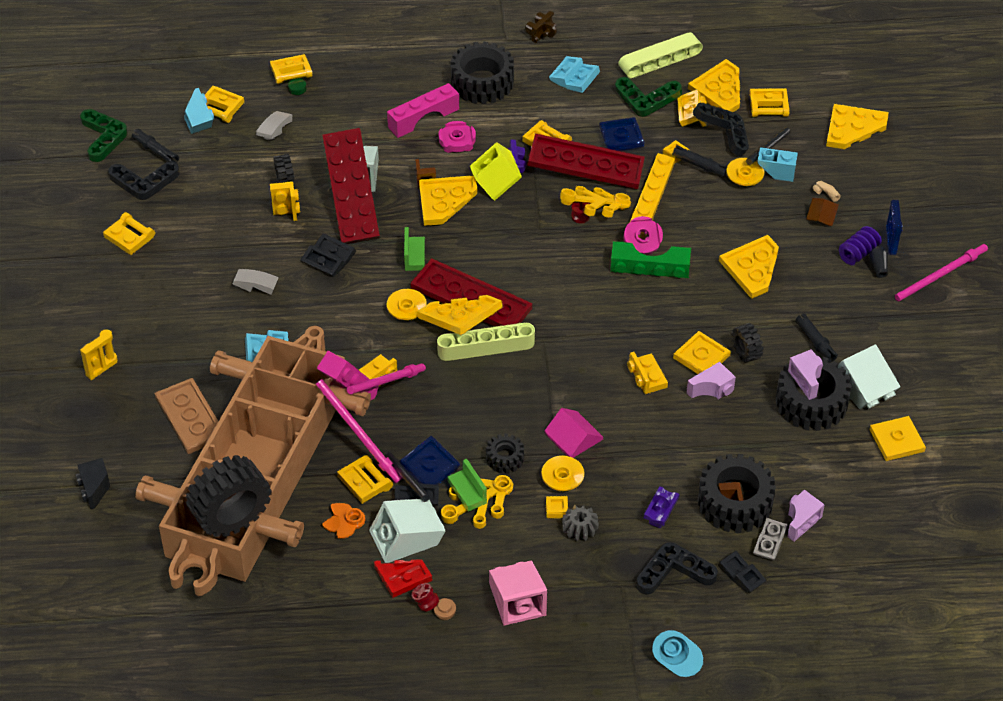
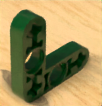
(645, 104)
(114, 131)

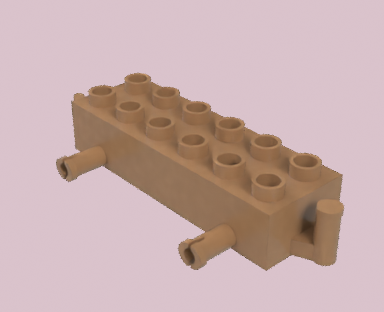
(277, 425)

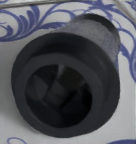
(879, 261)

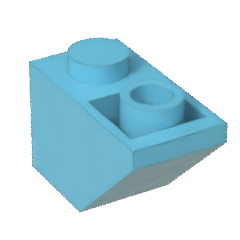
(197, 113)
(778, 163)

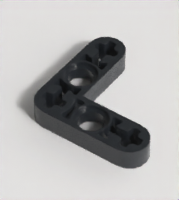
(731, 121)
(167, 173)
(675, 561)

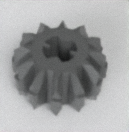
(580, 523)

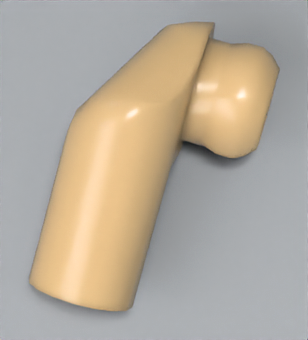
(829, 189)

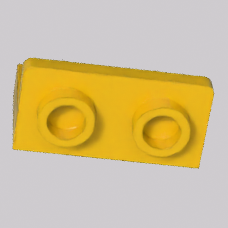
(686, 105)
(284, 199)
(379, 367)
(647, 373)

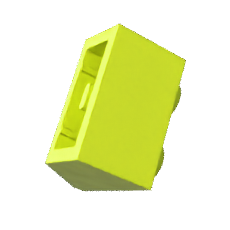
(496, 170)

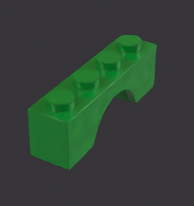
(670, 264)

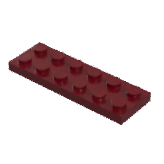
(586, 161)
(351, 186)
(448, 283)

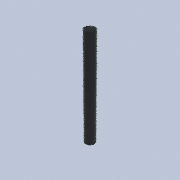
(770, 144)
(424, 496)

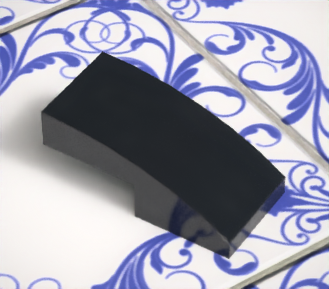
(407, 493)
(741, 573)

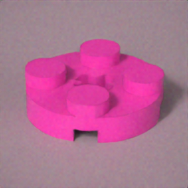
(464, 142)
(646, 225)

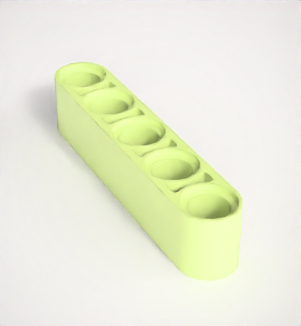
(660, 55)
(486, 341)

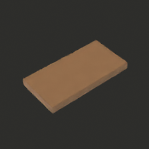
(188, 414)

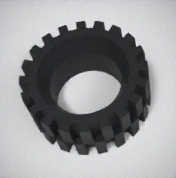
(482, 58)
(815, 411)
(219, 483)
(731, 512)

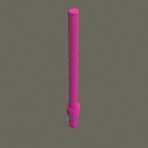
(968, 256)
(409, 371)
(384, 463)

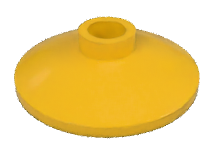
(744, 174)
(405, 304)
(561, 467)

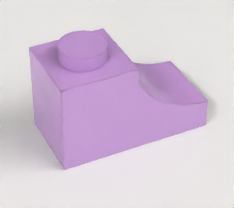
(805, 370)
(713, 381)
(805, 513)

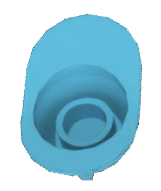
(677, 653)

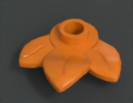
(343, 520)

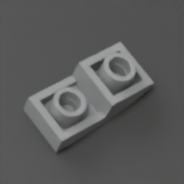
(273, 125)
(248, 279)
(770, 539)

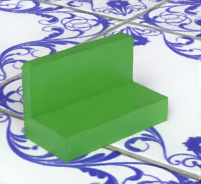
(414, 252)
(468, 487)

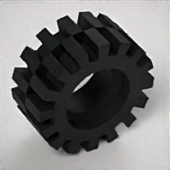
(284, 169)
(747, 342)
(505, 443)

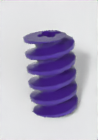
(859, 245)

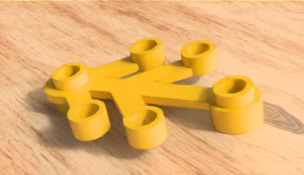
(597, 199)
(494, 489)

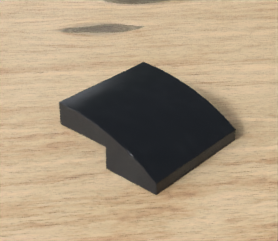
(328, 255)

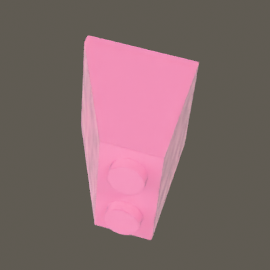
(518, 592)

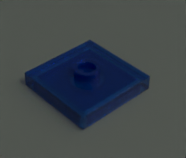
(621, 134)
(893, 227)
(430, 462)

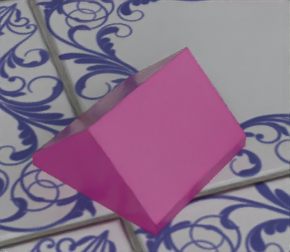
(572, 432)

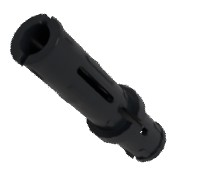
(150, 142)
(700, 161)
(821, 343)

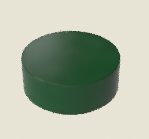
(297, 86)

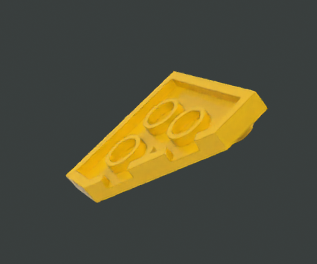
(719, 86)
(854, 124)
(445, 197)
(752, 265)
(460, 314)

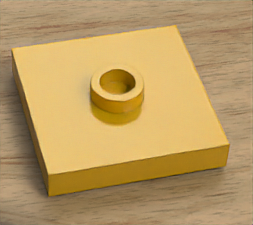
(701, 353)
(897, 438)

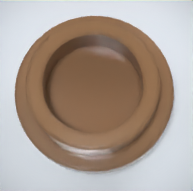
(445, 609)

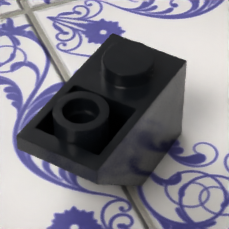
(95, 481)

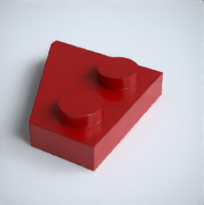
(403, 575)

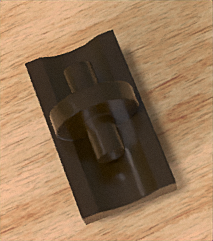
(543, 27)

